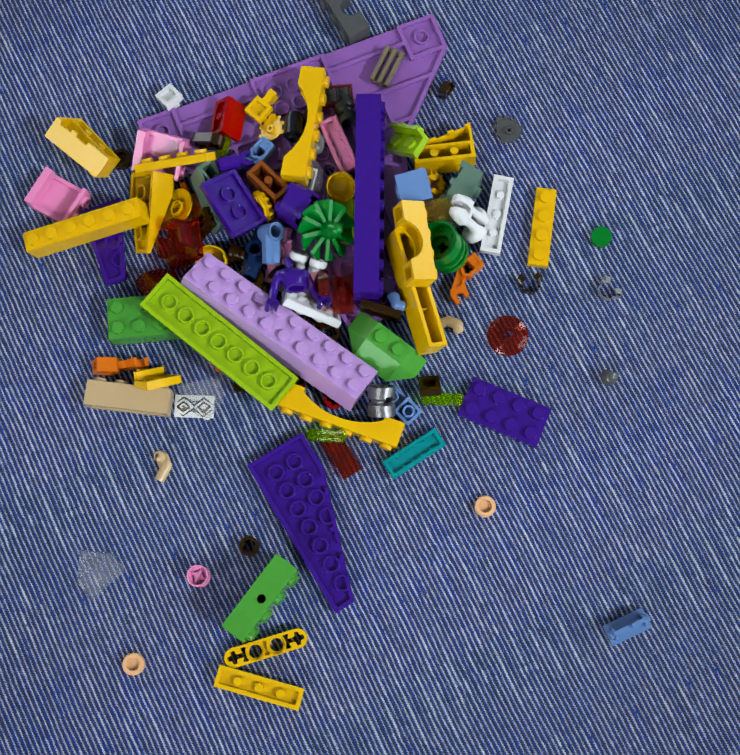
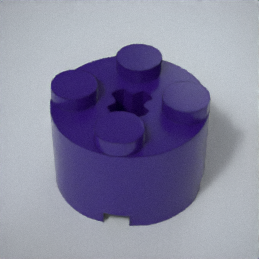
(294, 203)

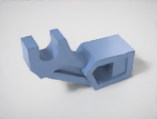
(261, 145)

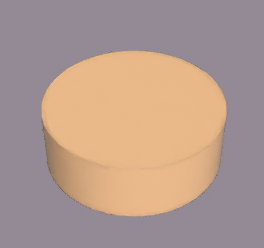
(484, 506)
(133, 664)

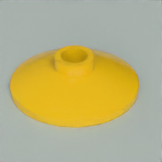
(180, 205)

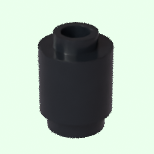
(293, 126)

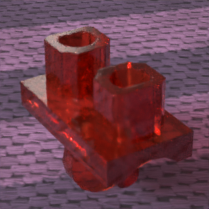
(343, 295)

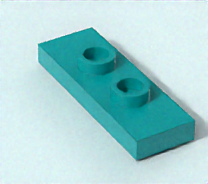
(413, 453)

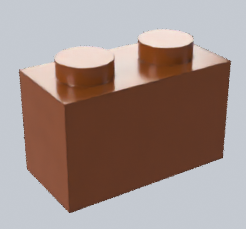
(264, 179)

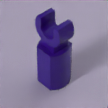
(233, 161)

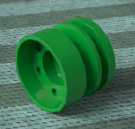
(448, 246)

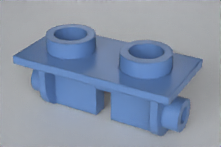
(627, 626)

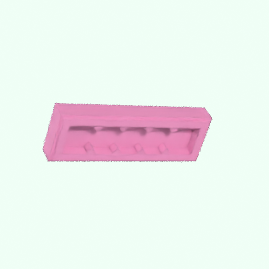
(338, 144)

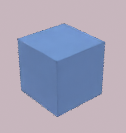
(413, 185)

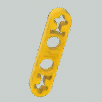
(265, 645)

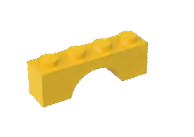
(412, 220)

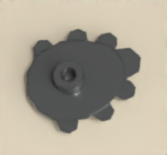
(507, 129)

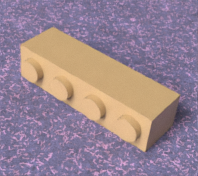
(126, 398)

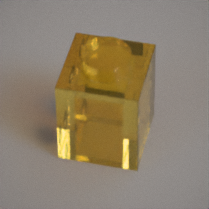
(438, 210)

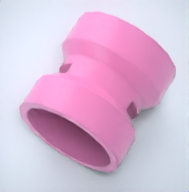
(198, 573)

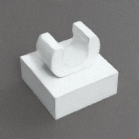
(169, 97)

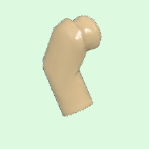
(452, 322)
(164, 463)

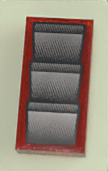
(337, 93)

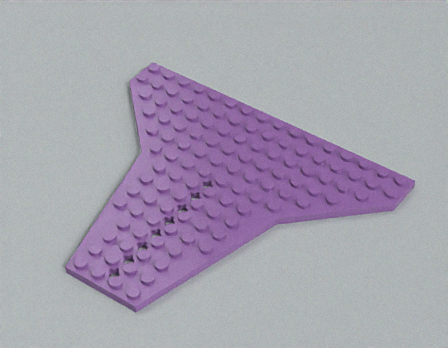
(349, 65)

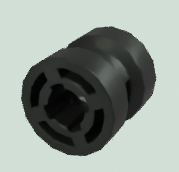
(346, 112)

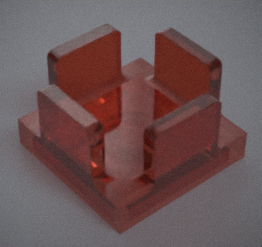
(183, 242)

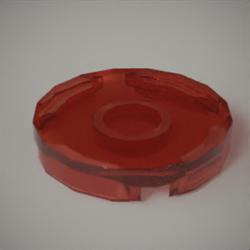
(148, 280)

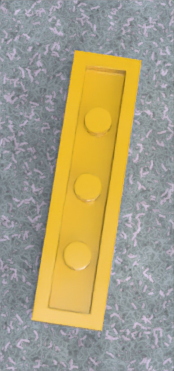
(182, 159)
(541, 227)
(259, 687)

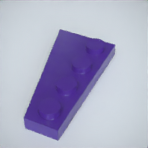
(110, 252)

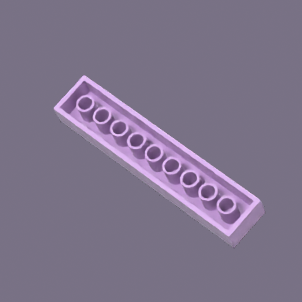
(280, 333)

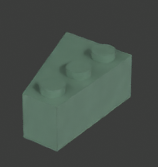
(202, 174)
(466, 183)

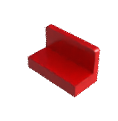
(228, 118)

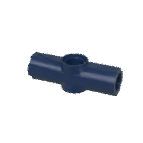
(253, 261)

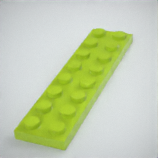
(219, 342)

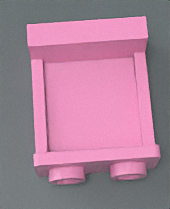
(161, 144)
(57, 197)

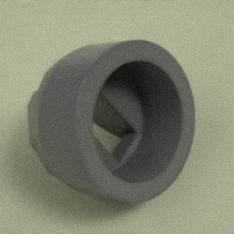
(609, 377)

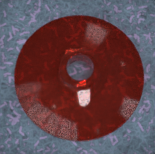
(507, 345)

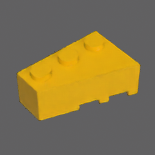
(83, 146)
(448, 151)

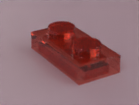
(342, 458)

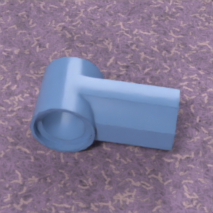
(270, 236)

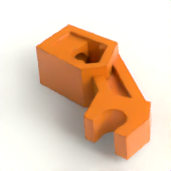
(459, 286)
(112, 365)

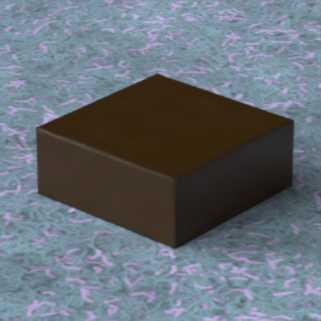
(429, 385)

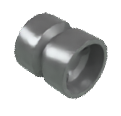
(381, 400)

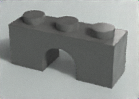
(351, 27)

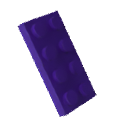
(504, 412)

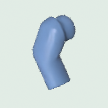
(395, 302)

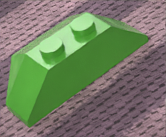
(383, 349)

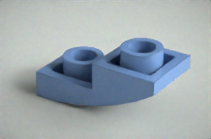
(405, 408)

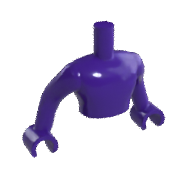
(294, 281)

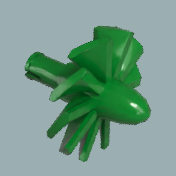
(325, 223)

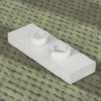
(307, 306)

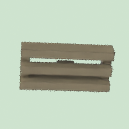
(394, 52)

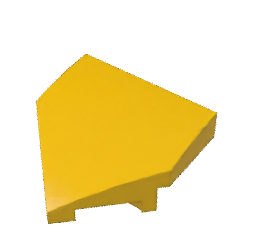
(154, 378)

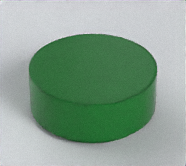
(601, 237)

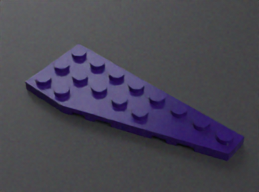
(301, 499)

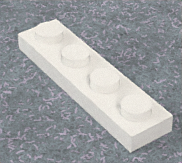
(497, 214)

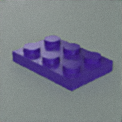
(233, 203)

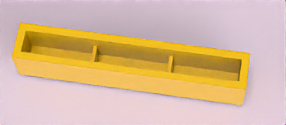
(86, 227)
(420, 303)

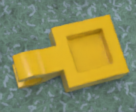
(260, 107)

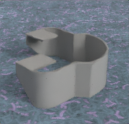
(608, 280)

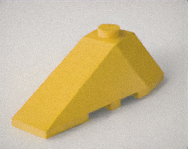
(156, 192)

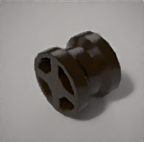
(236, 254)

